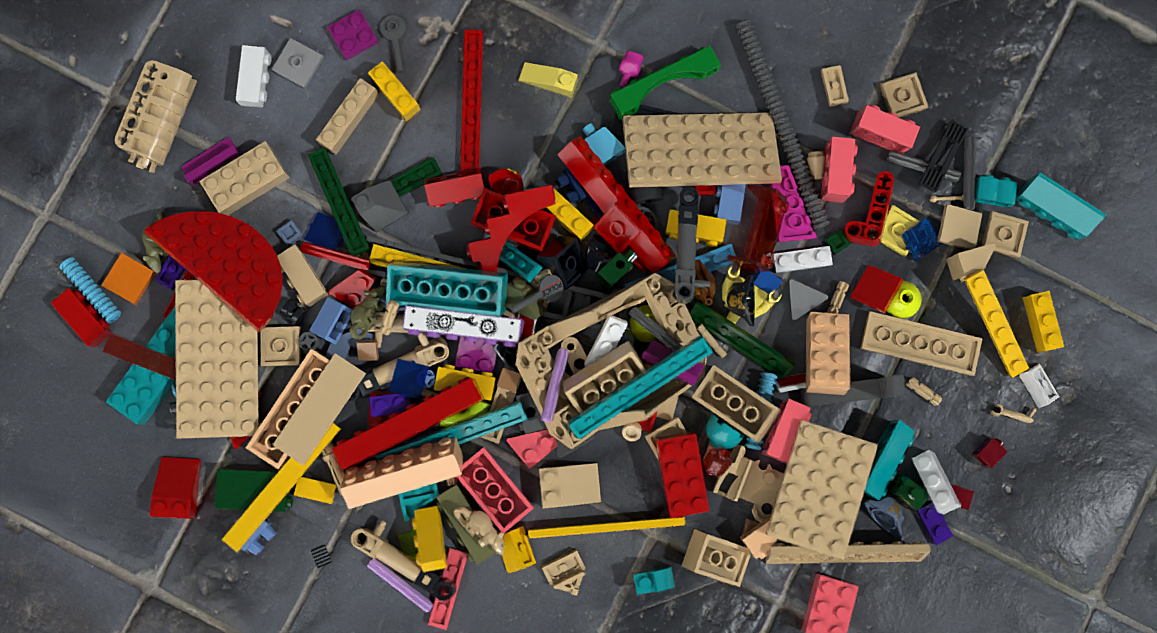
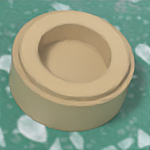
(632, 431)

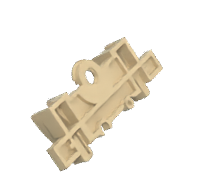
(751, 482)

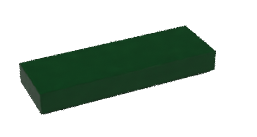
(415, 177)

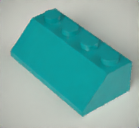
(1059, 206)
(888, 455)

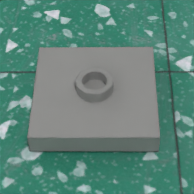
(297, 63)

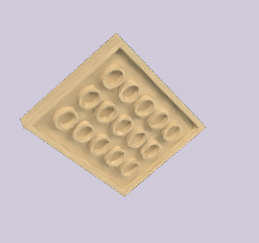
(821, 489)

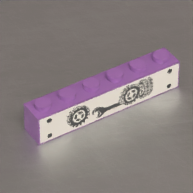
(462, 324)

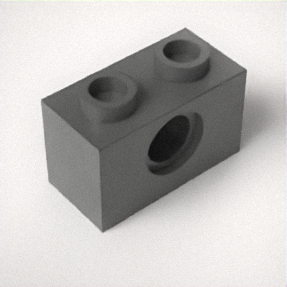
(531, 424)

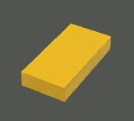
(315, 490)

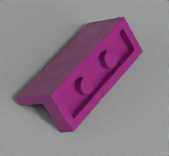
(210, 161)
(657, 352)

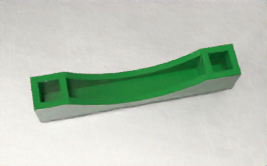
(697, 66)

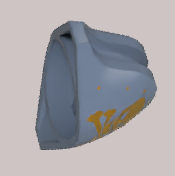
(887, 514)

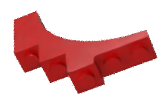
(520, 206)

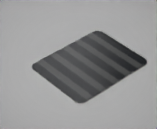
(321, 556)

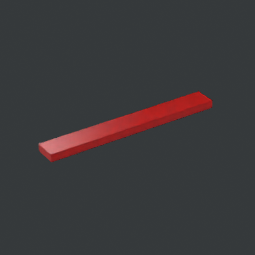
(471, 100)

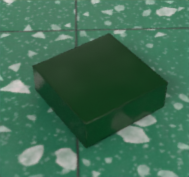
(837, 242)

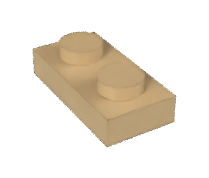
(834, 86)

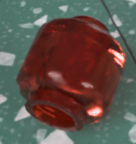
(717, 461)

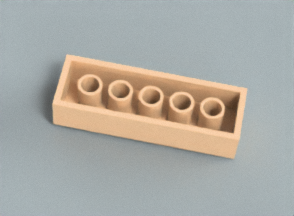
(284, 408)
(402, 472)

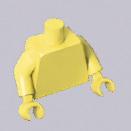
(762, 301)

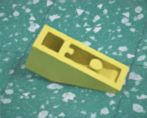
(550, 78)

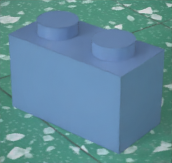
(729, 202)
(331, 321)

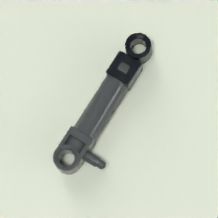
(687, 247)

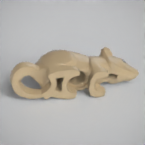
(479, 524)

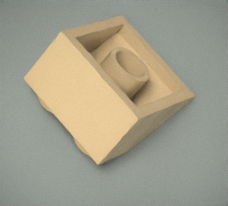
(969, 261)

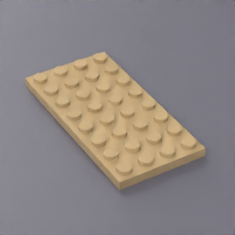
(701, 149)
(213, 366)

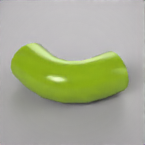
(473, 411)

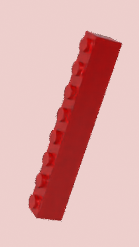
(605, 192)
(407, 424)

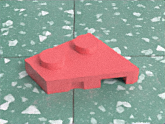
(533, 446)

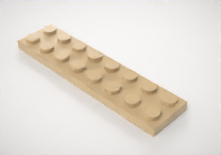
(854, 554)

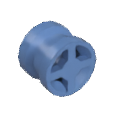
(430, 383)

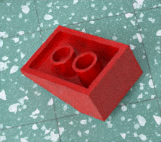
(176, 488)

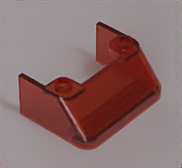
(763, 231)

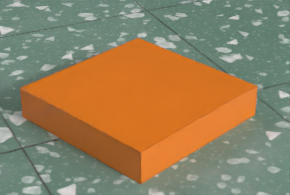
(128, 278)

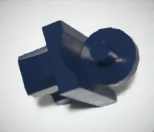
(576, 191)

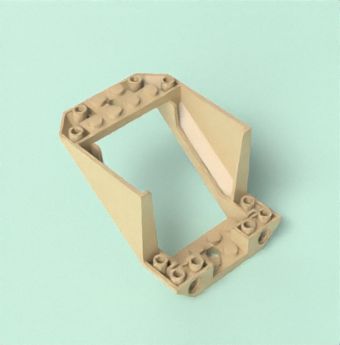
(537, 363)

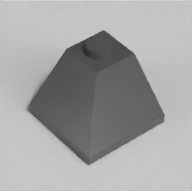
(380, 205)

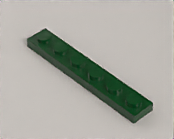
(338, 202)
(741, 340)

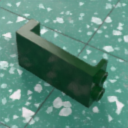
(241, 487)

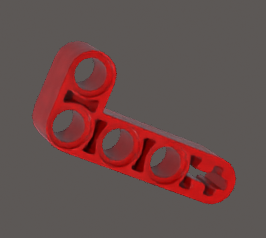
(876, 208)

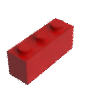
(454, 187)
(81, 317)

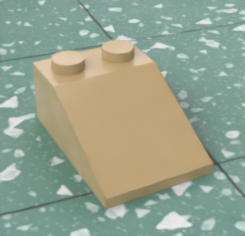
(570, 485)
(716, 558)

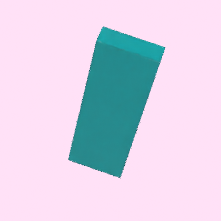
(519, 262)

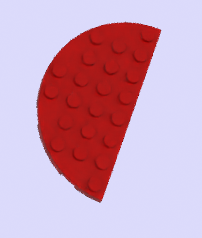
(225, 258)

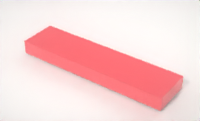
(442, 610)

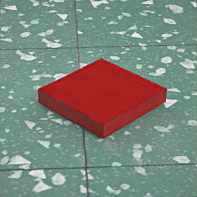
(618, 227)
(876, 288)

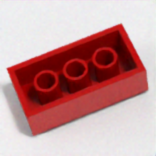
(681, 474)

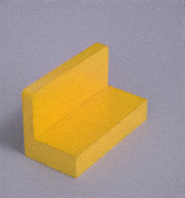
(517, 550)

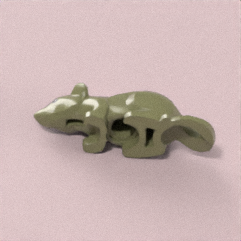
(153, 251)
(363, 314)

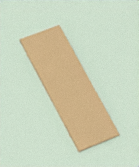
(319, 409)

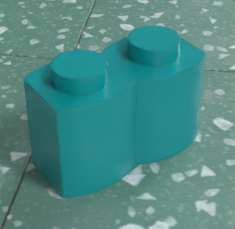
(995, 191)

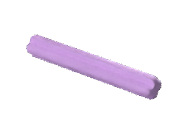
(554, 385)
(400, 585)

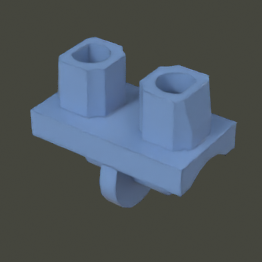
(264, 530)

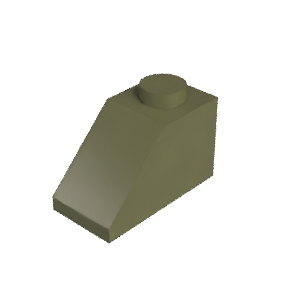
(519, 290)

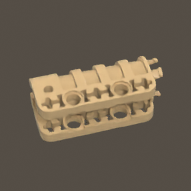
(158, 115)

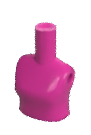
(630, 67)

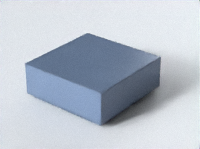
(289, 232)

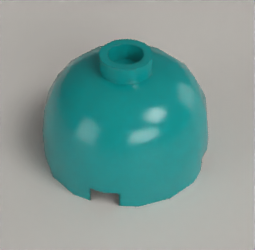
(722, 433)

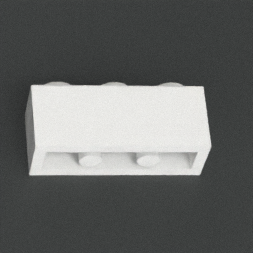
(253, 76)
(936, 482)

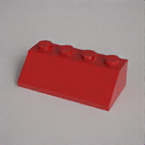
(530, 233)

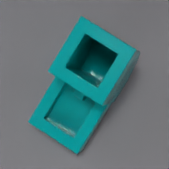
(655, 580)

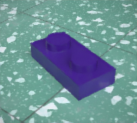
(388, 404)
(934, 523)

